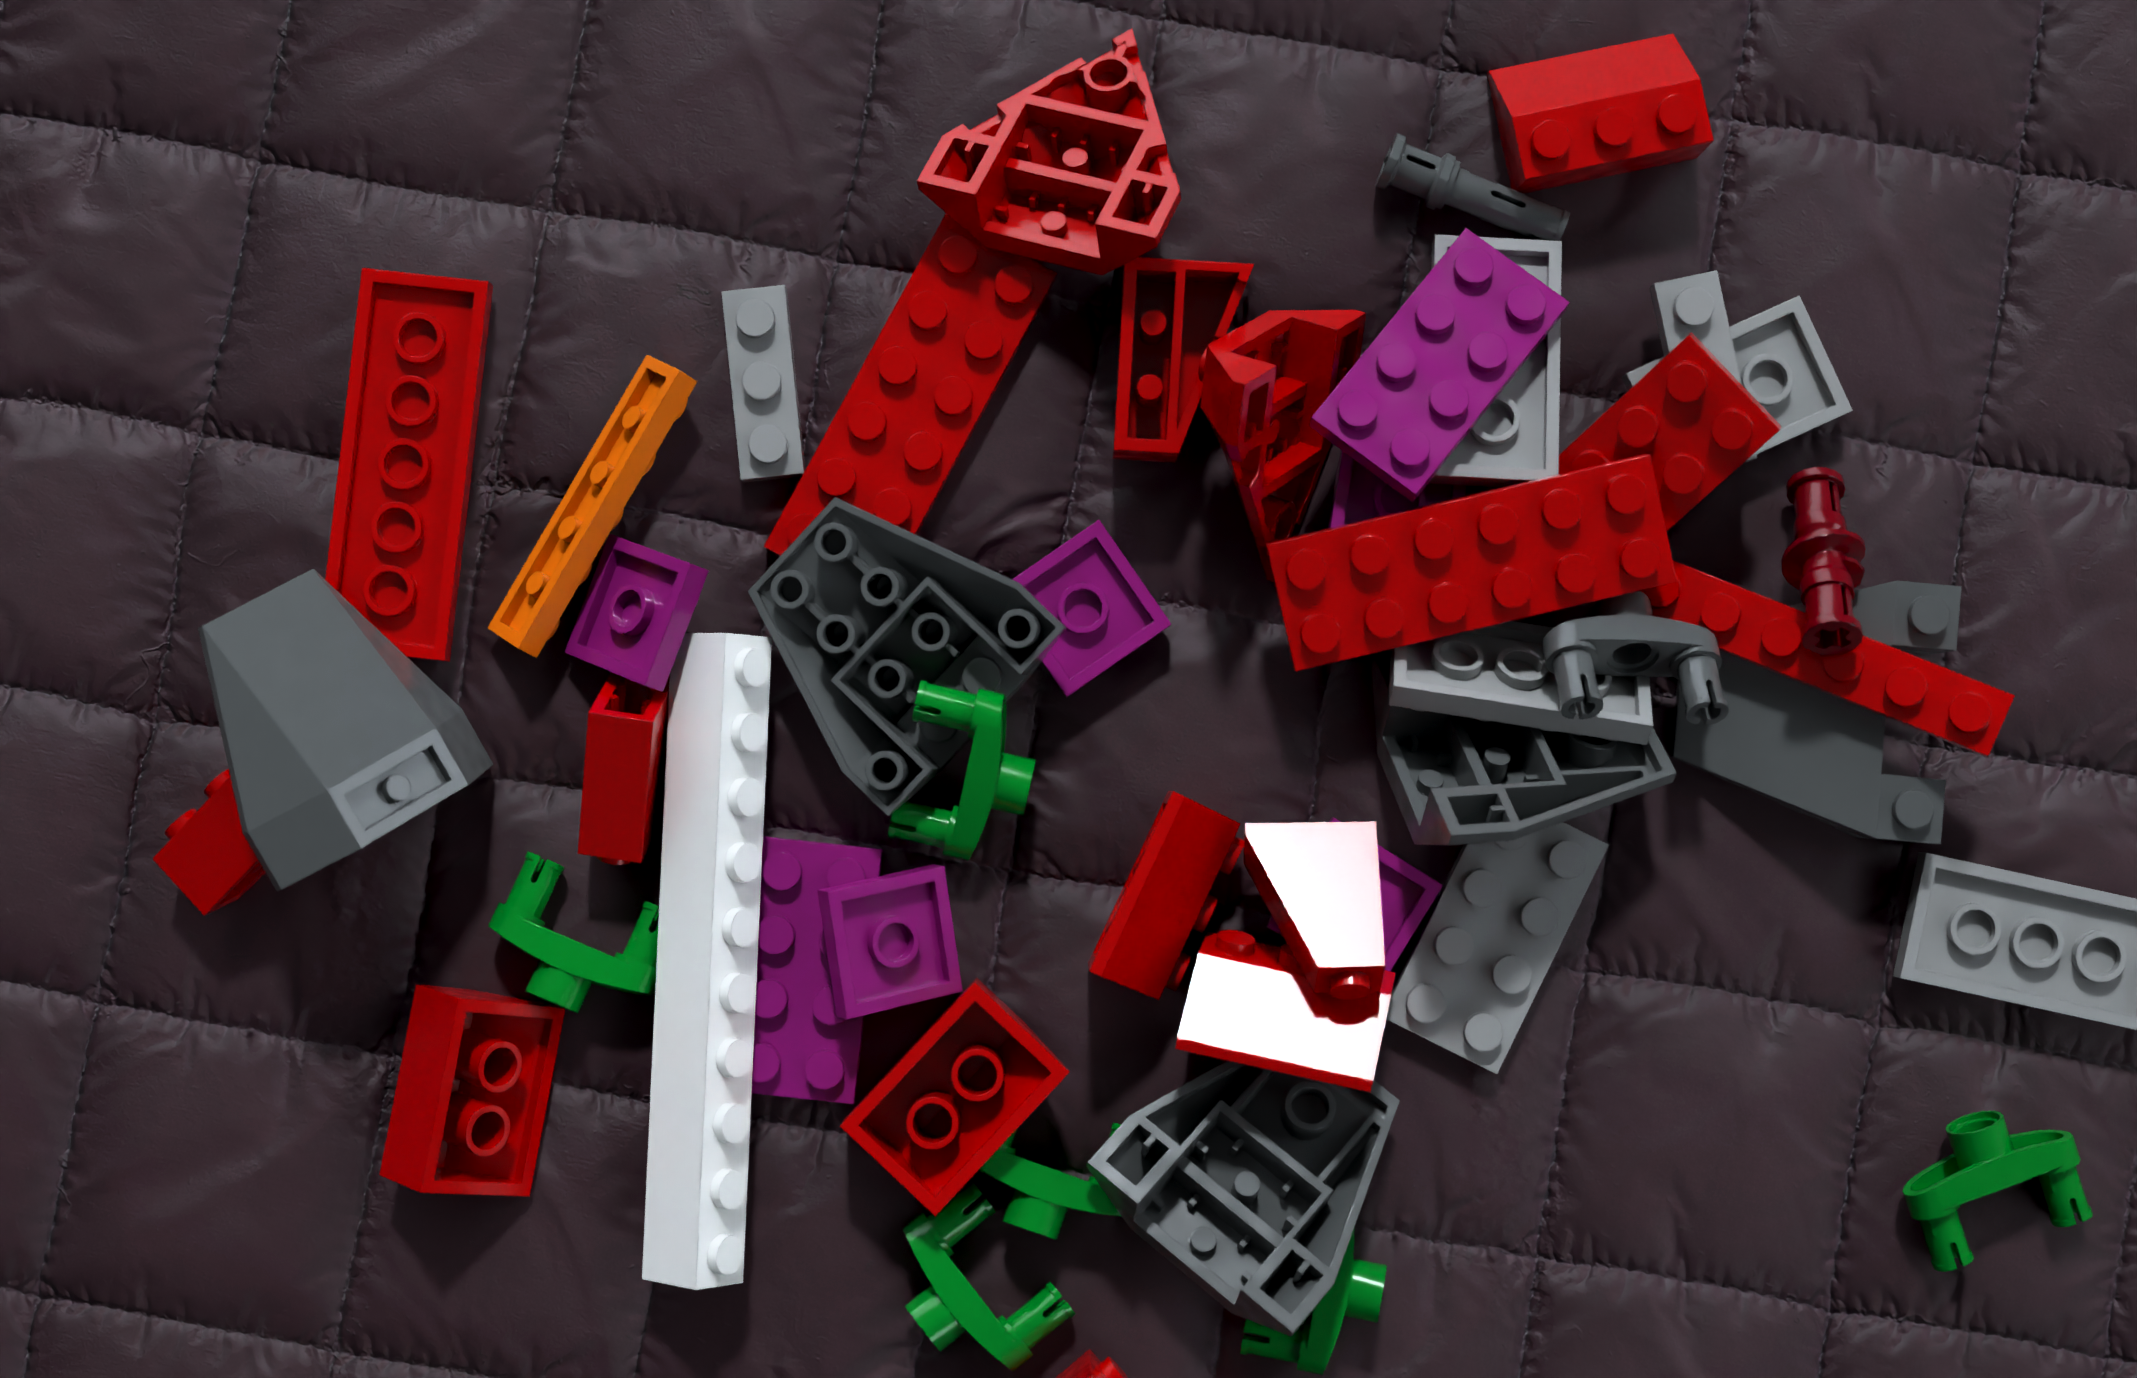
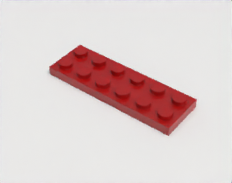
(922, 385)
(409, 454)
(1471, 562)

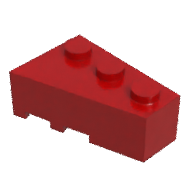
(1165, 327)
(209, 852)

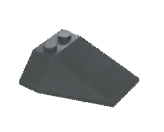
(1500, 780)
(1249, 1183)

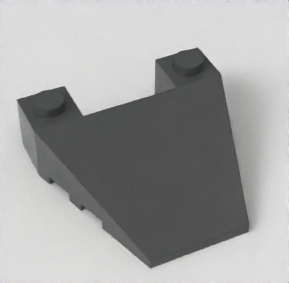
(1822, 750)

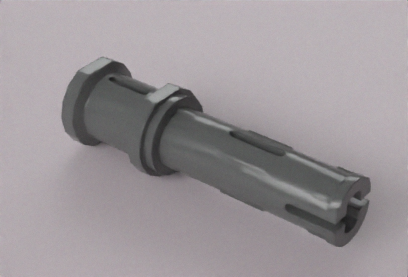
(1444, 182)

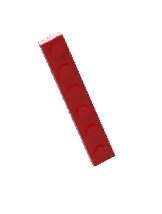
(1867, 676)

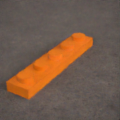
(592, 505)

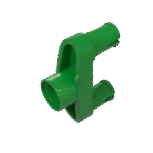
(991, 779)
(566, 965)
(1987, 1162)
(1042, 1193)
(1353, 1295)
(954, 1306)

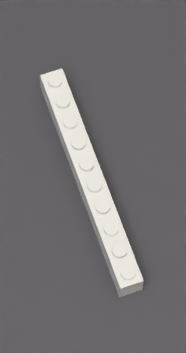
(707, 961)

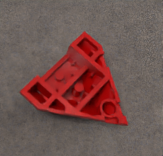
(1064, 167)
(1260, 401)

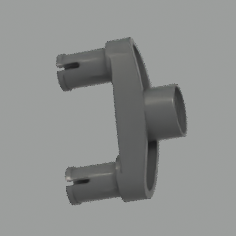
(1633, 642)

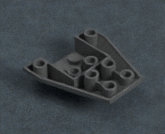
(874, 613)
(327, 728)

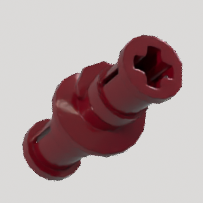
(1824, 561)

